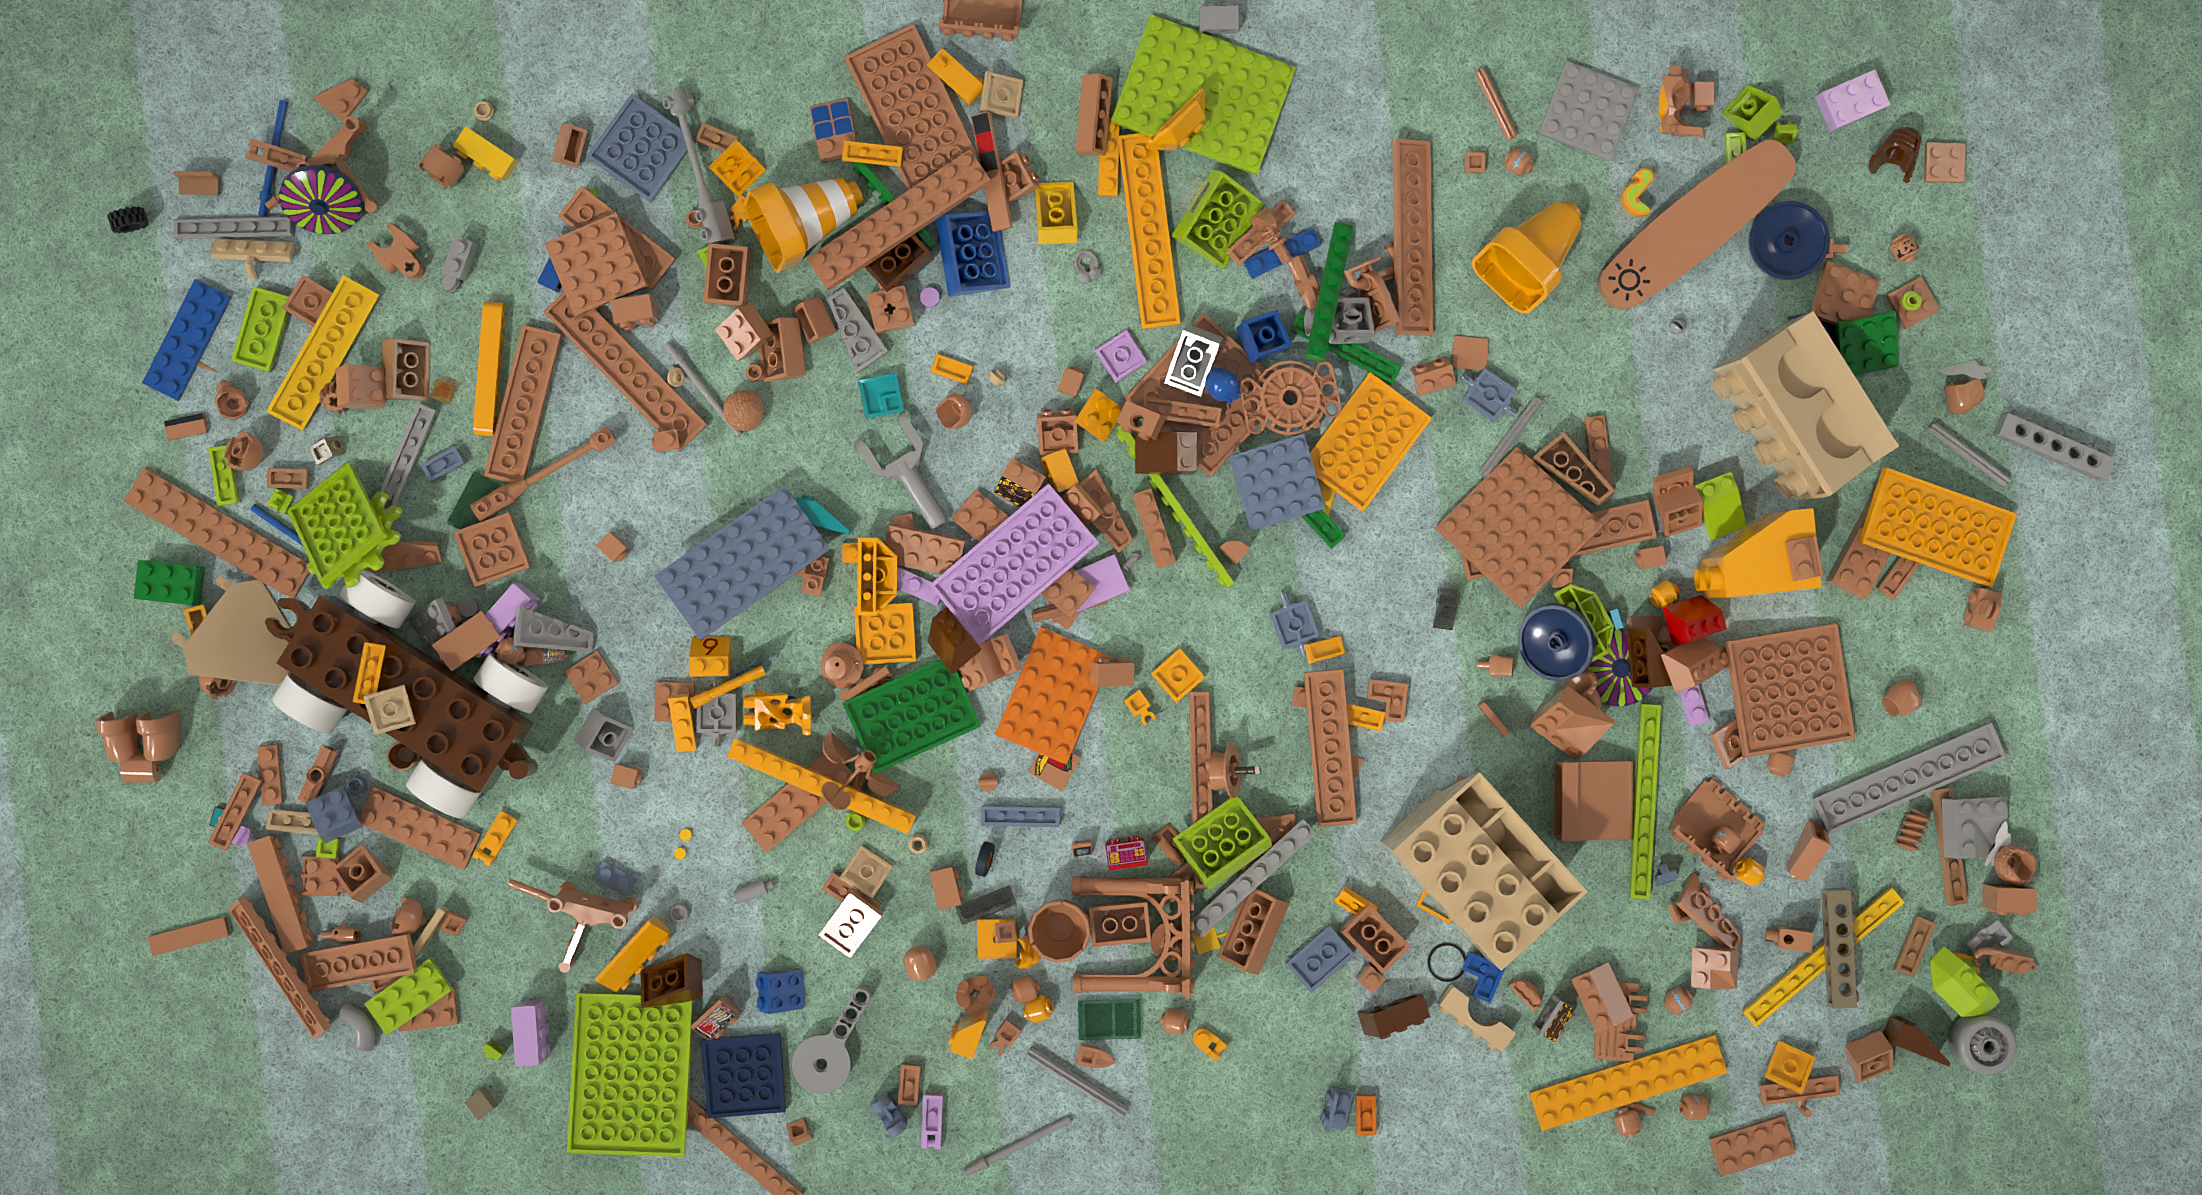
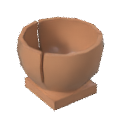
(1059, 930)

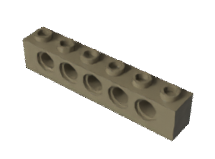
(1832, 939)

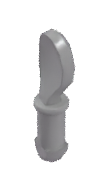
(1130, 562)

